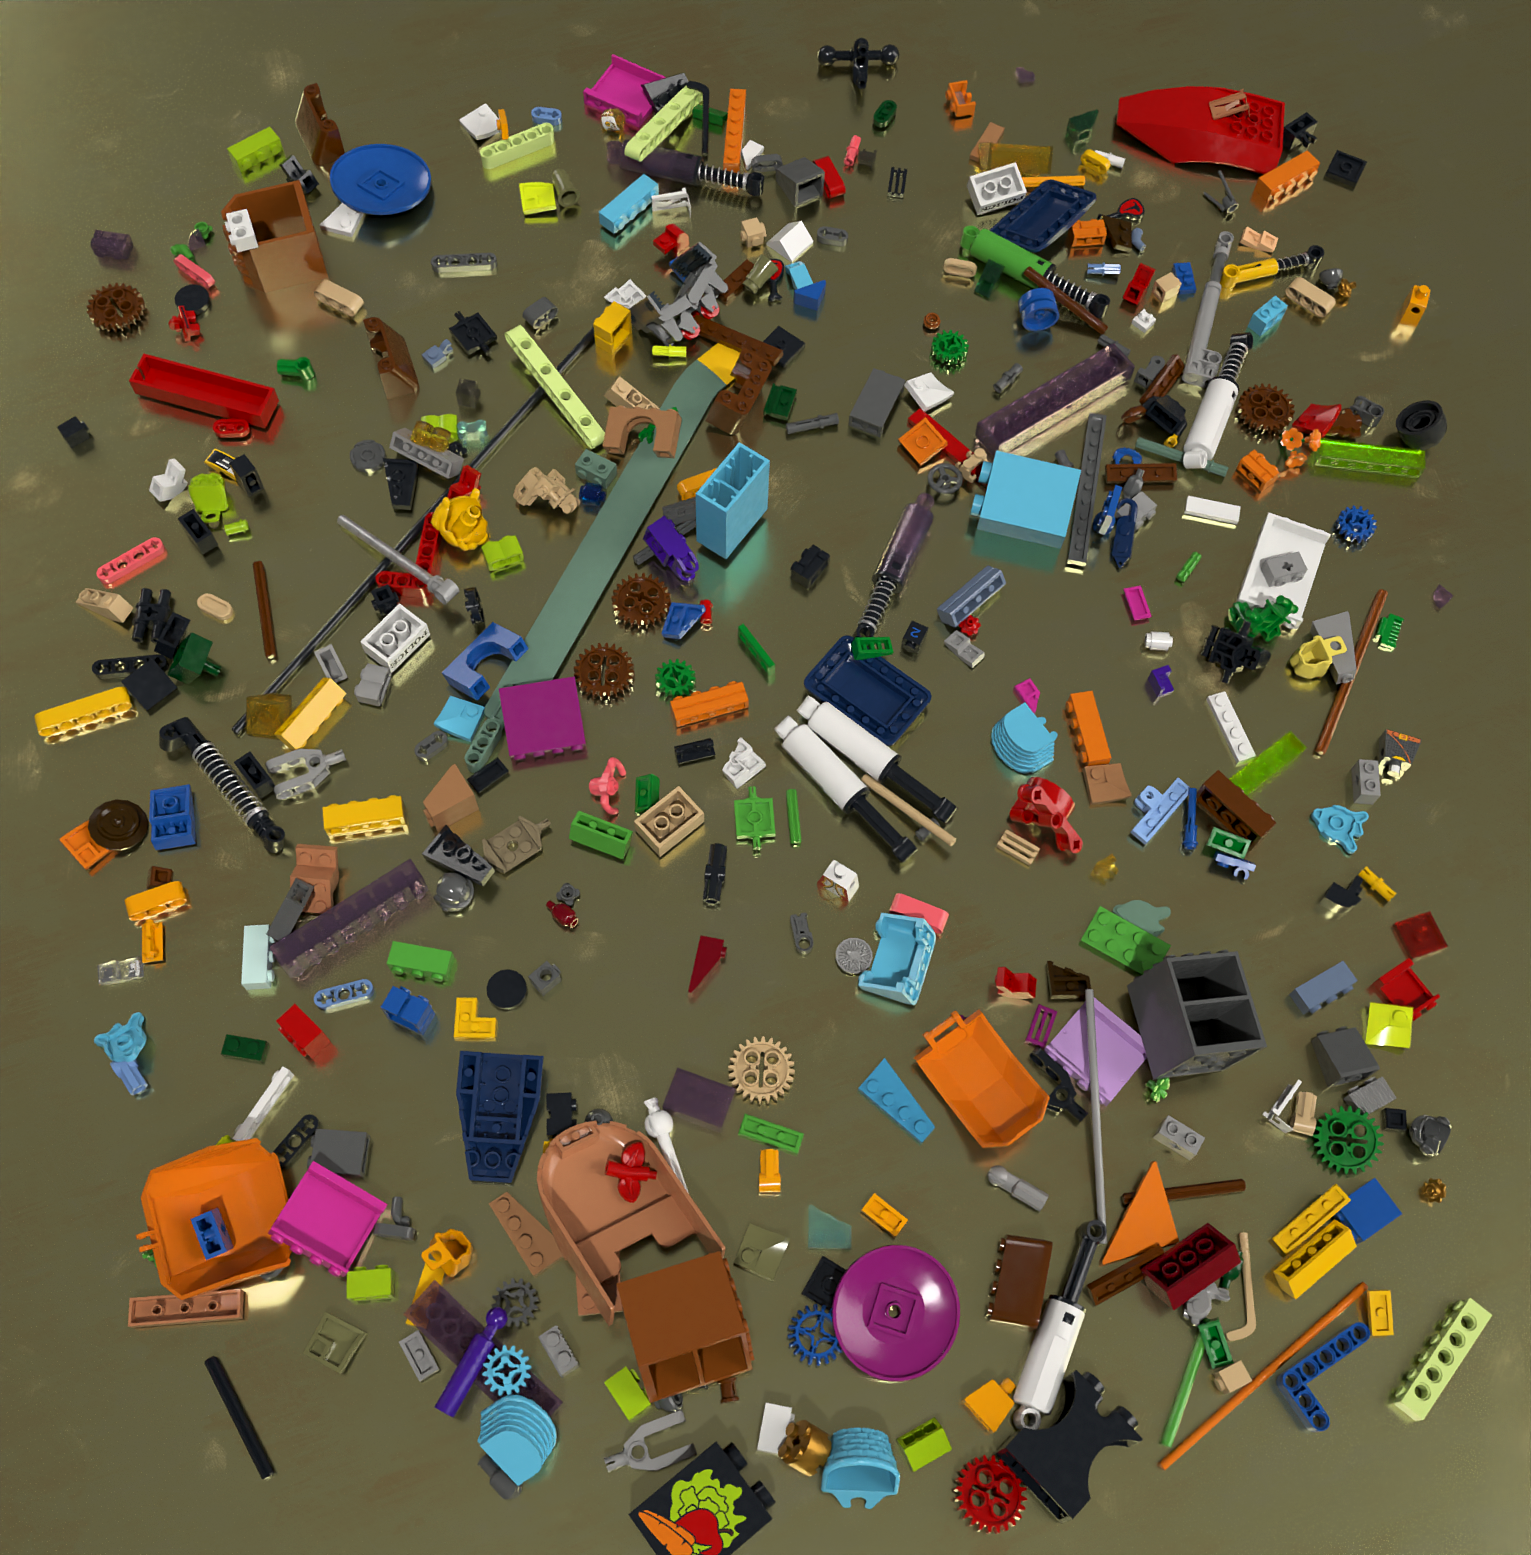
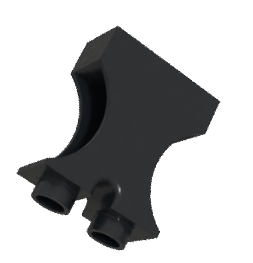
(1058, 1459)

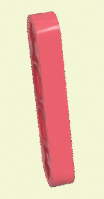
(132, 563)

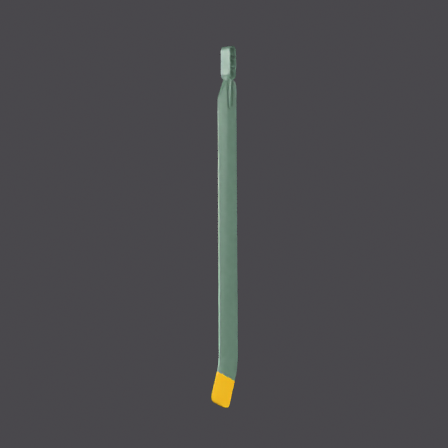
(605, 544)

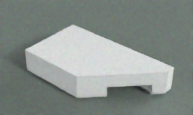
(750, 151)

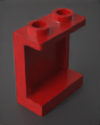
(1404, 988)

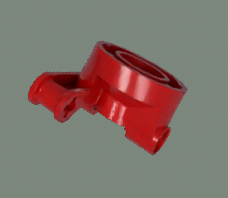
(1047, 806)

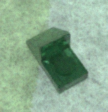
(989, 279)

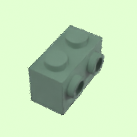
(595, 468)

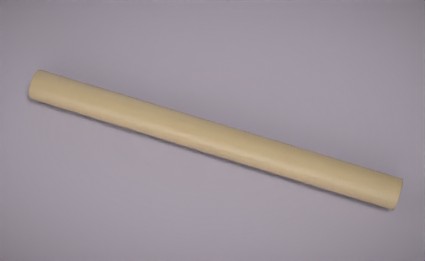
(909, 810)

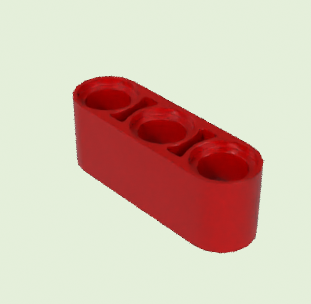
(833, 183)

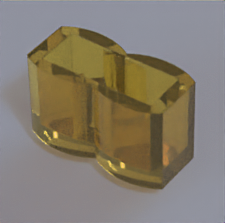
(433, 437)

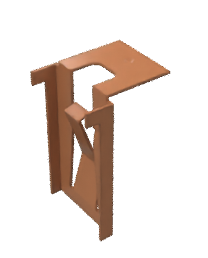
(1223, 111)

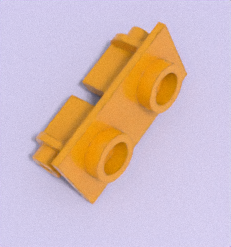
(152, 941)

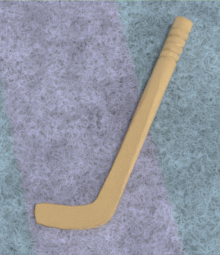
(1250, 1325)

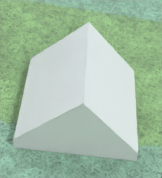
(791, 240)

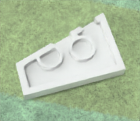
(342, 221)

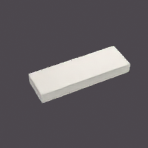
(1212, 510)

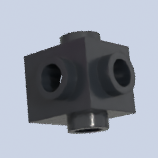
(384, 599)

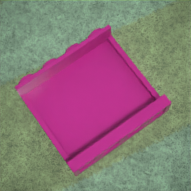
(622, 90)
(327, 1219)

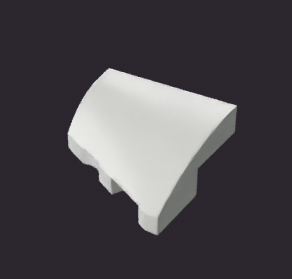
(626, 295)
(742, 764)

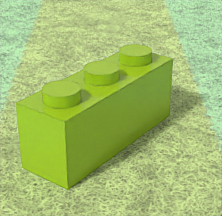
(255, 149)

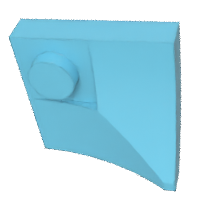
(460, 718)

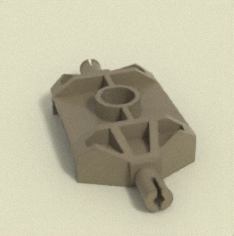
(522, 833)

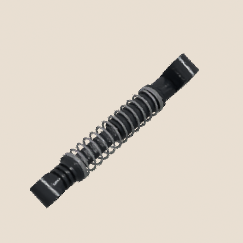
(185, 733)

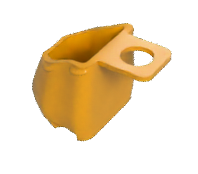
(450, 1251)

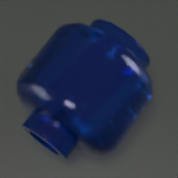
(592, 494)

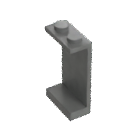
(876, 402)

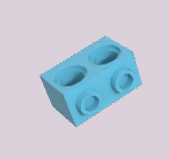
(1267, 316)

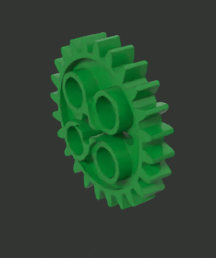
(1346, 1158)

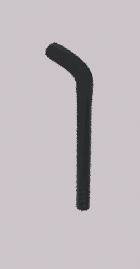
(705, 118)

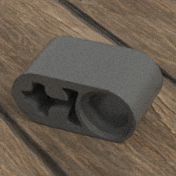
(540, 312)

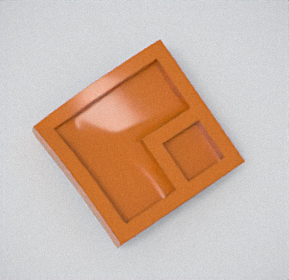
(83, 847)

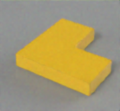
(470, 1026)

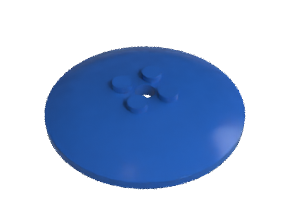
(361, 173)

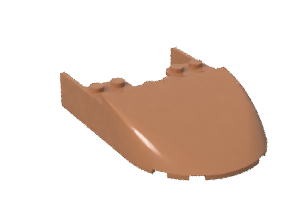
(592, 1217)

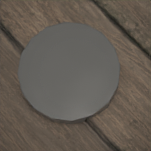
(367, 456)

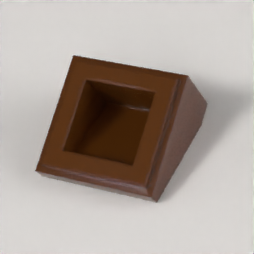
(158, 876)

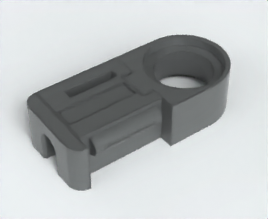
(801, 931)

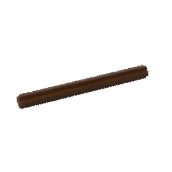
(1067, 301)
(264, 610)
(1196, 1190)

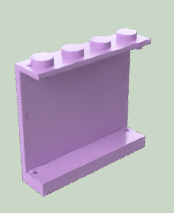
(1118, 1051)

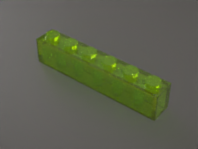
(1370, 458)

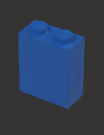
(1367, 1211)

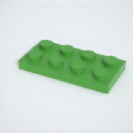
(1124, 941)

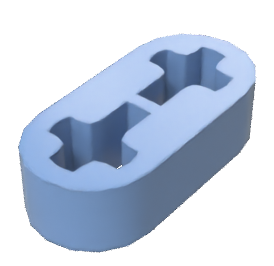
(546, 115)

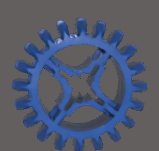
(807, 1332)

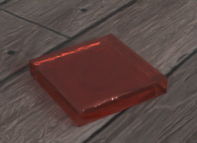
(1420, 935)

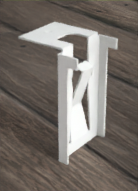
(673, 197)
(1279, 1106)

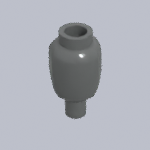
(1133, 485)

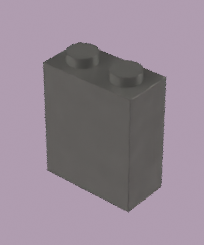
(340, 1151)

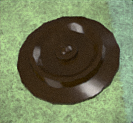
(118, 825)

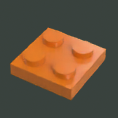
(922, 441)

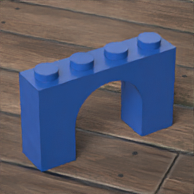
(491, 641)

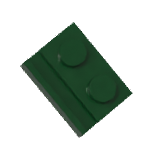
(780, 402)

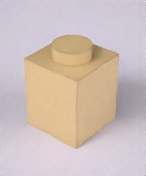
(1166, 287)
(1231, 1377)

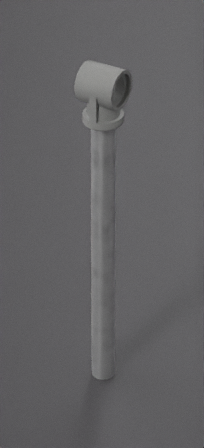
(443, 590)

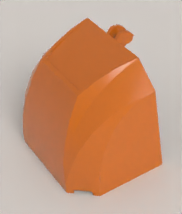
(250, 1194)

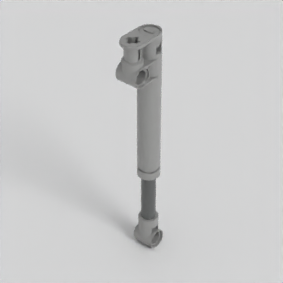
(1201, 362)

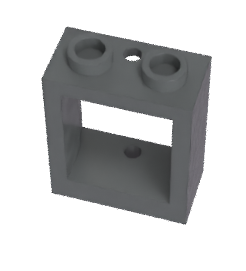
(290, 910)

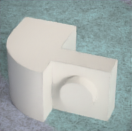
(169, 484)

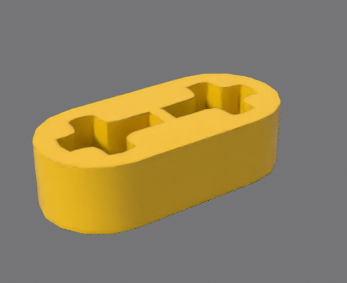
(1095, 161)

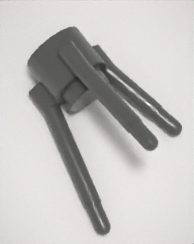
(1229, 202)

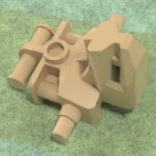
(548, 487)

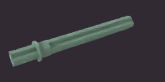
(1177, 455)

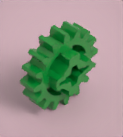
(949, 347)
(668, 683)

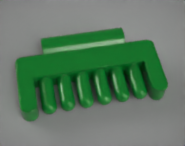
(1386, 628)

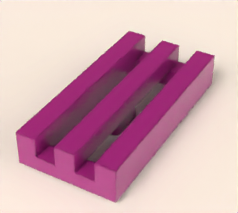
(1035, 1042)

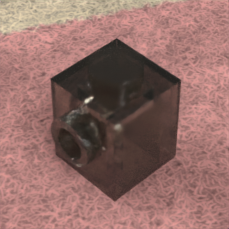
(467, 393)

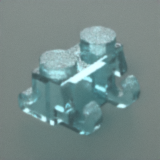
(472, 431)

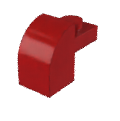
(672, 239)
(1139, 284)
(468, 481)
(1015, 984)

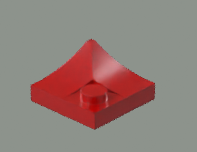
(1317, 417)

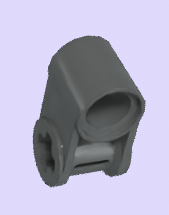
(1369, 411)

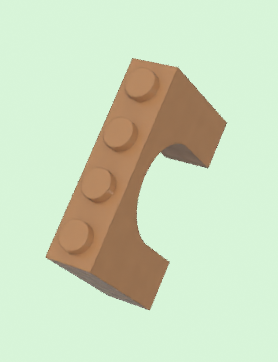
(623, 420)

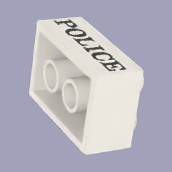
(996, 188)
(395, 638)

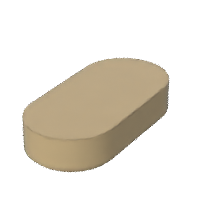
(959, 267)
(214, 606)

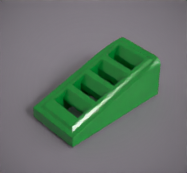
(860, 644)

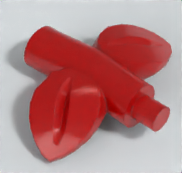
(630, 1171)

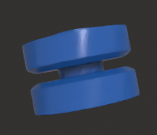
(1038, 309)

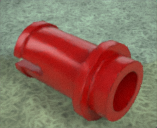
(706, 618)

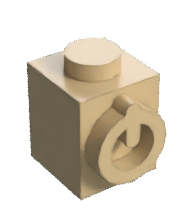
(752, 232)

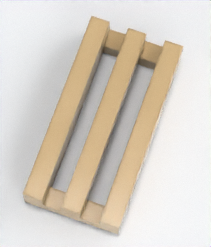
(1021, 841)

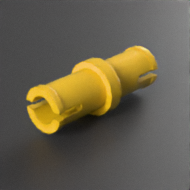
(1377, 884)

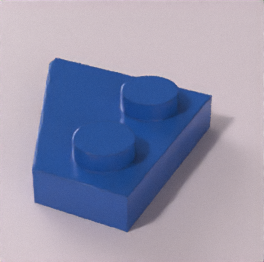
(681, 619)

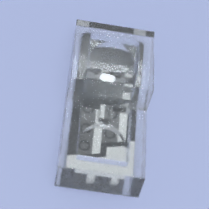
(118, 972)

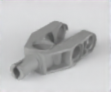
(307, 781)
(637, 1439)

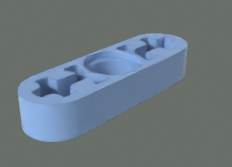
(357, 985)

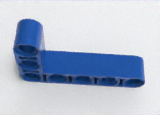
(1317, 1367)

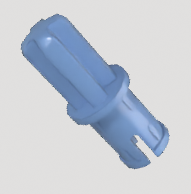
(1104, 268)

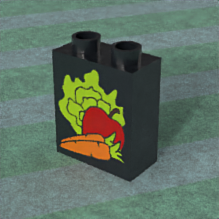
(705, 1507)

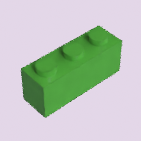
(600, 834)
(420, 961)

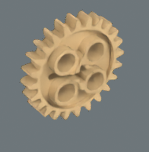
(743, 1068)

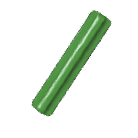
(793, 815)

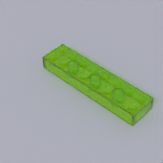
(1268, 763)

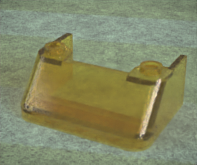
(1028, 158)

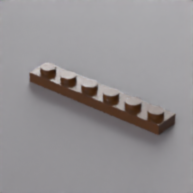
(737, 340)

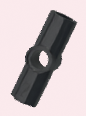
(715, 873)

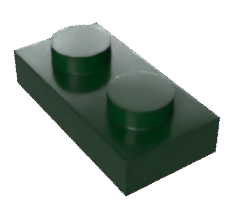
(244, 1048)

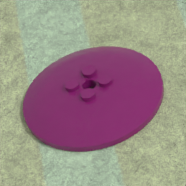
(926, 1319)

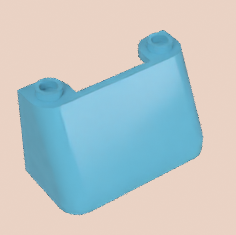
(900, 958)

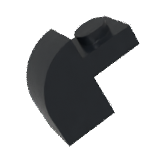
(295, 172)
(1340, 899)

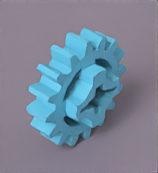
(506, 1360)

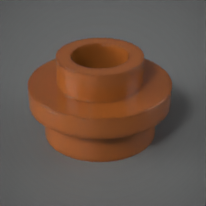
(931, 321)

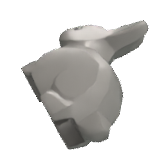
(1200, 1304)

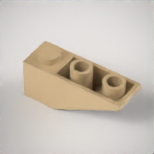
(626, 395)
(105, 603)

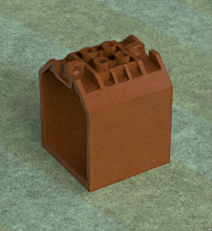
(285, 238)

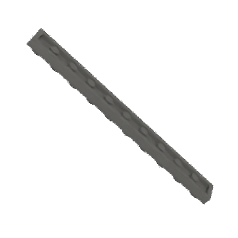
(1087, 489)

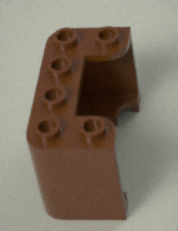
(731, 410)

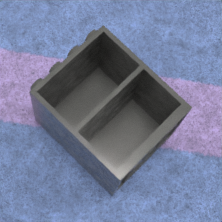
(1196, 1014)

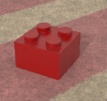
(302, 1032)

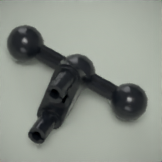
(859, 57)

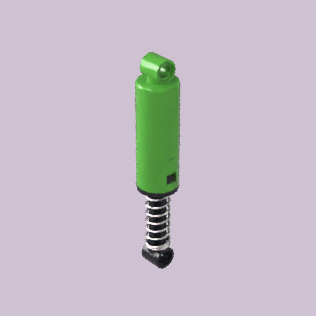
(989, 245)

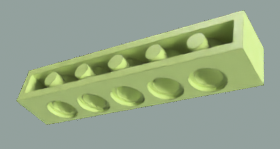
(1476, 1320)

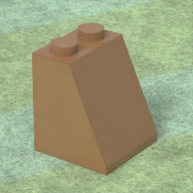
(449, 800)

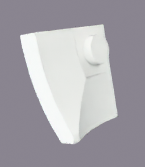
(480, 123)
(928, 391)

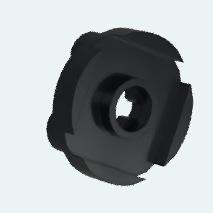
(473, 605)

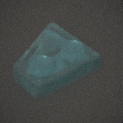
(826, 1231)

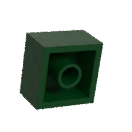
(191, 659)

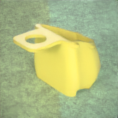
(1315, 657)

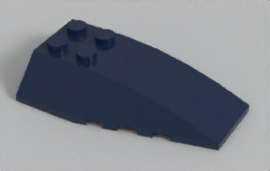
(496, 1110)

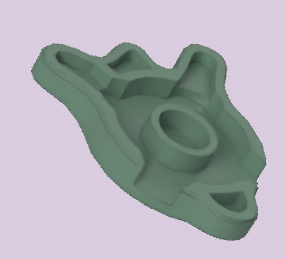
(1143, 915)

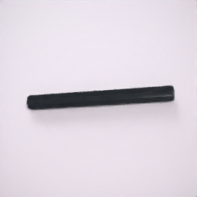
(239, 1417)

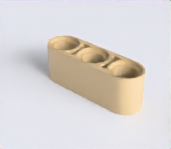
(338, 297)
(1310, 297)

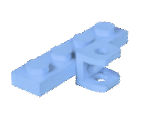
(1157, 808)

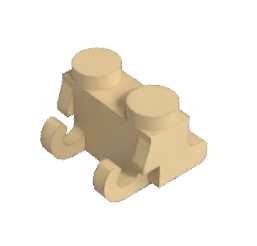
(970, 463)

